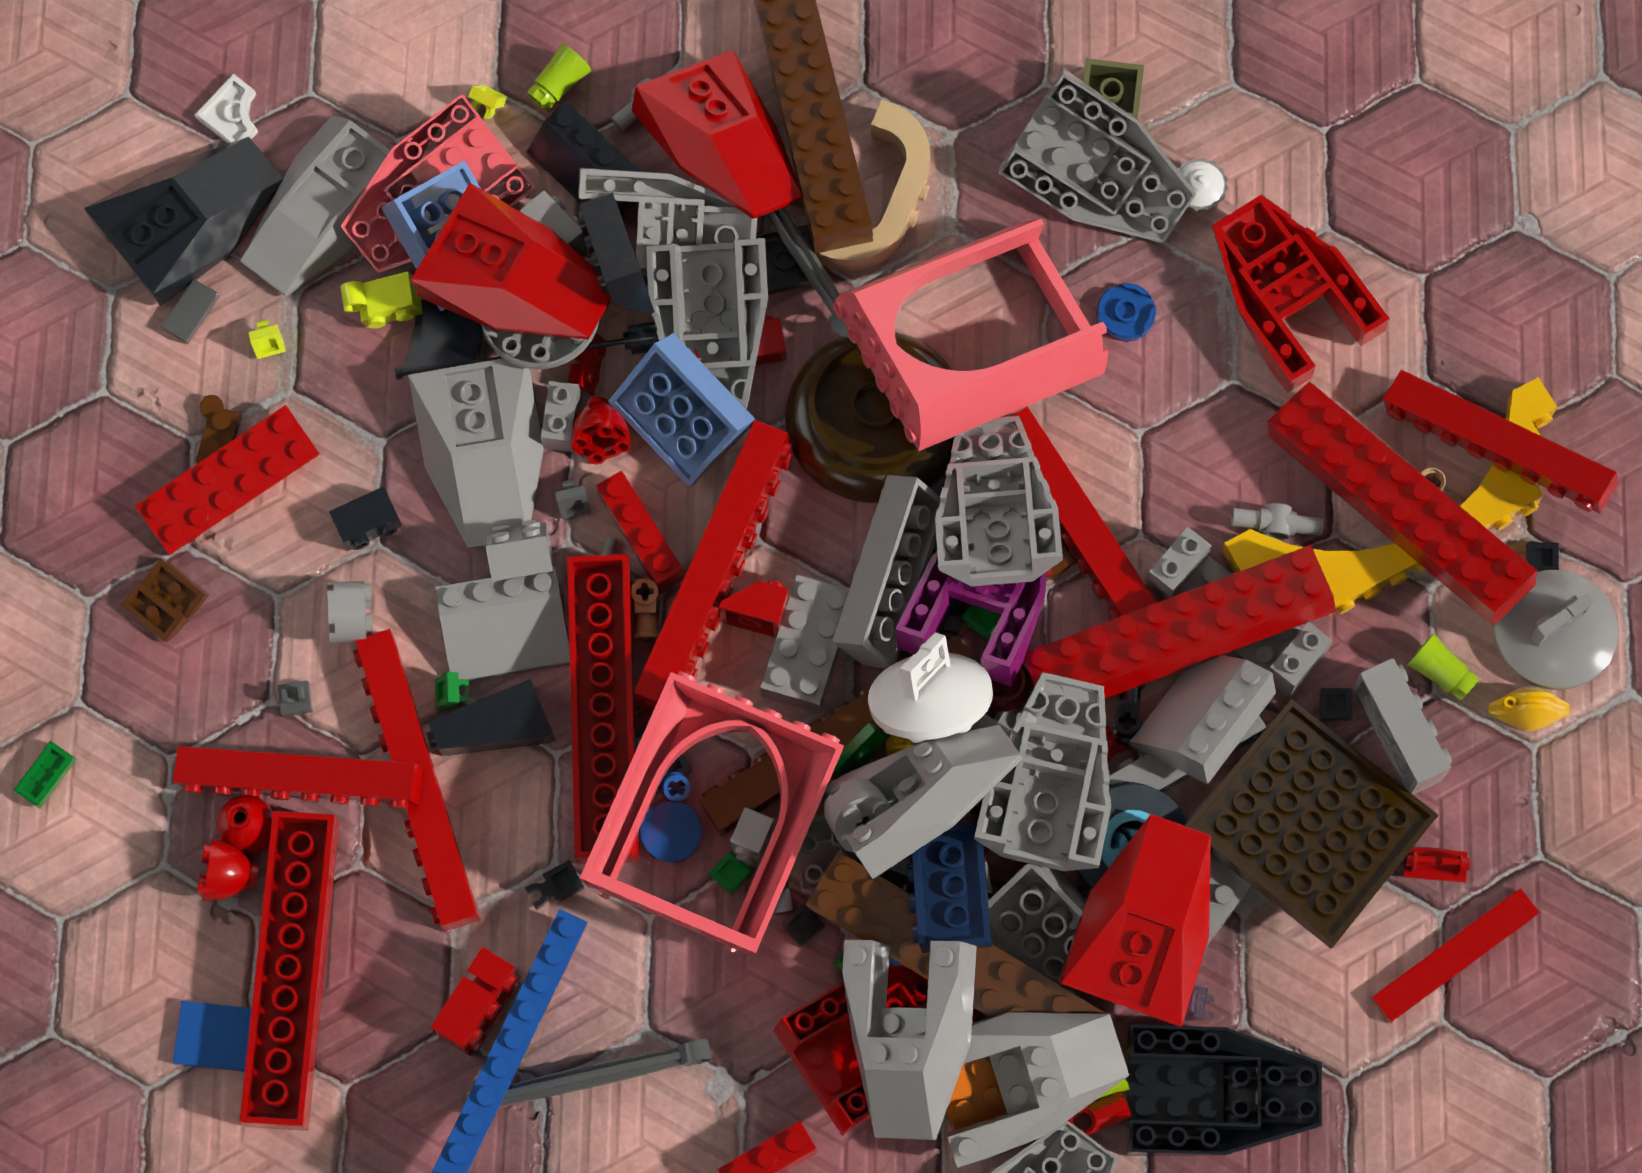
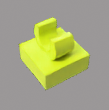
(488, 97)
(266, 340)

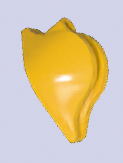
(1529, 708)

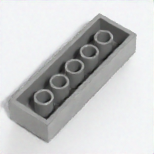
(888, 571)

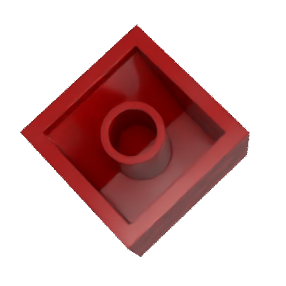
(756, 608)

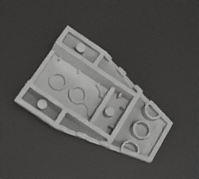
(713, 302)
(996, 509)
(1057, 797)

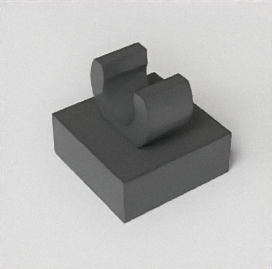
(572, 500)
(295, 698)

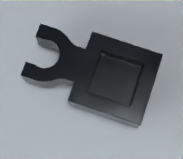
(559, 882)

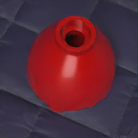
(599, 431)
(252, 834)
(226, 873)

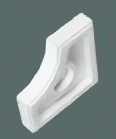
(228, 111)

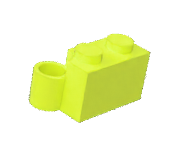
(382, 299)

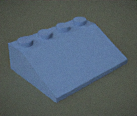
(425, 209)
(681, 409)

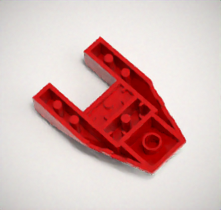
(1280, 270)

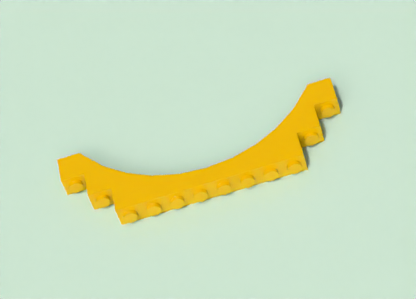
(1363, 572)

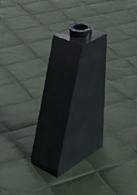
(493, 723)

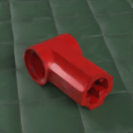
(1105, 1113)

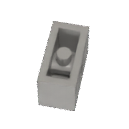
(560, 412)
(751, 837)

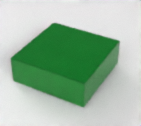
(730, 873)

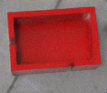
(477, 1002)

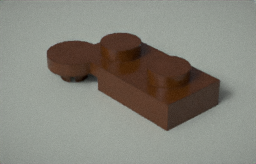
(220, 426)

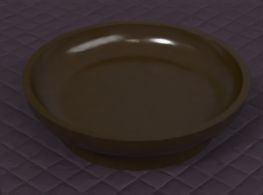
(846, 427)

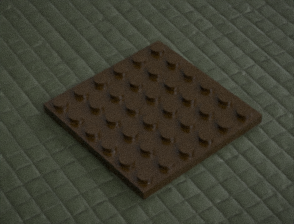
(1311, 823)

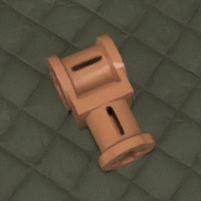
(645, 610)

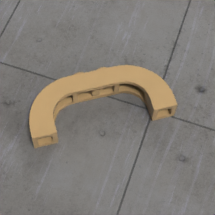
(907, 134)

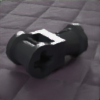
(1128, 711)

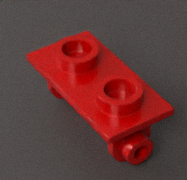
(587, 372)
(1436, 865)

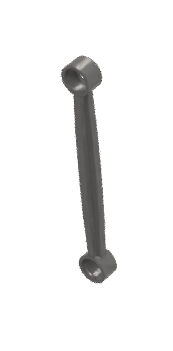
(808, 263)
(606, 1072)

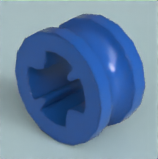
(675, 796)

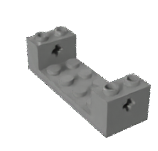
(1287, 654)

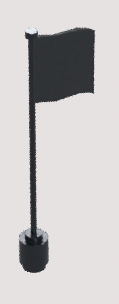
(452, 340)

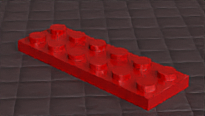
(227, 480)

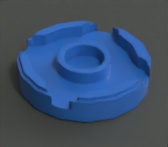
(1126, 312)
(671, 832)

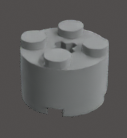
(347, 611)
(853, 806)

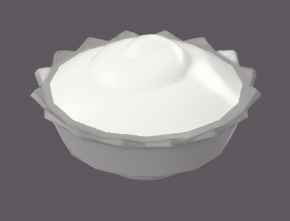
(1206, 180)

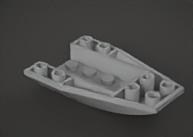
(305, 218)

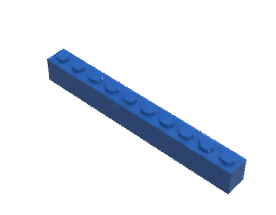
(511, 1044)

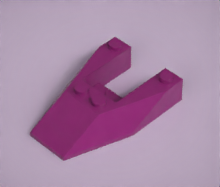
(1016, 602)

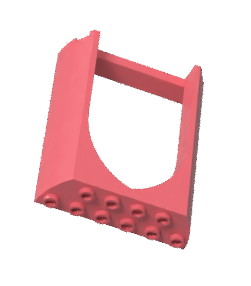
(945, 402)
(680, 720)

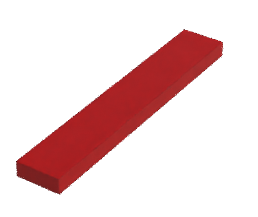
(1455, 955)

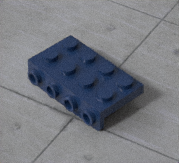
(950, 890)

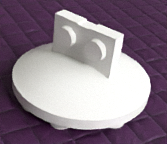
(930, 694)

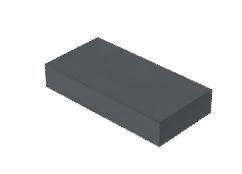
(190, 311)

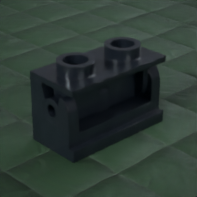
(365, 519)

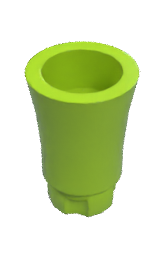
(558, 77)
(1443, 668)

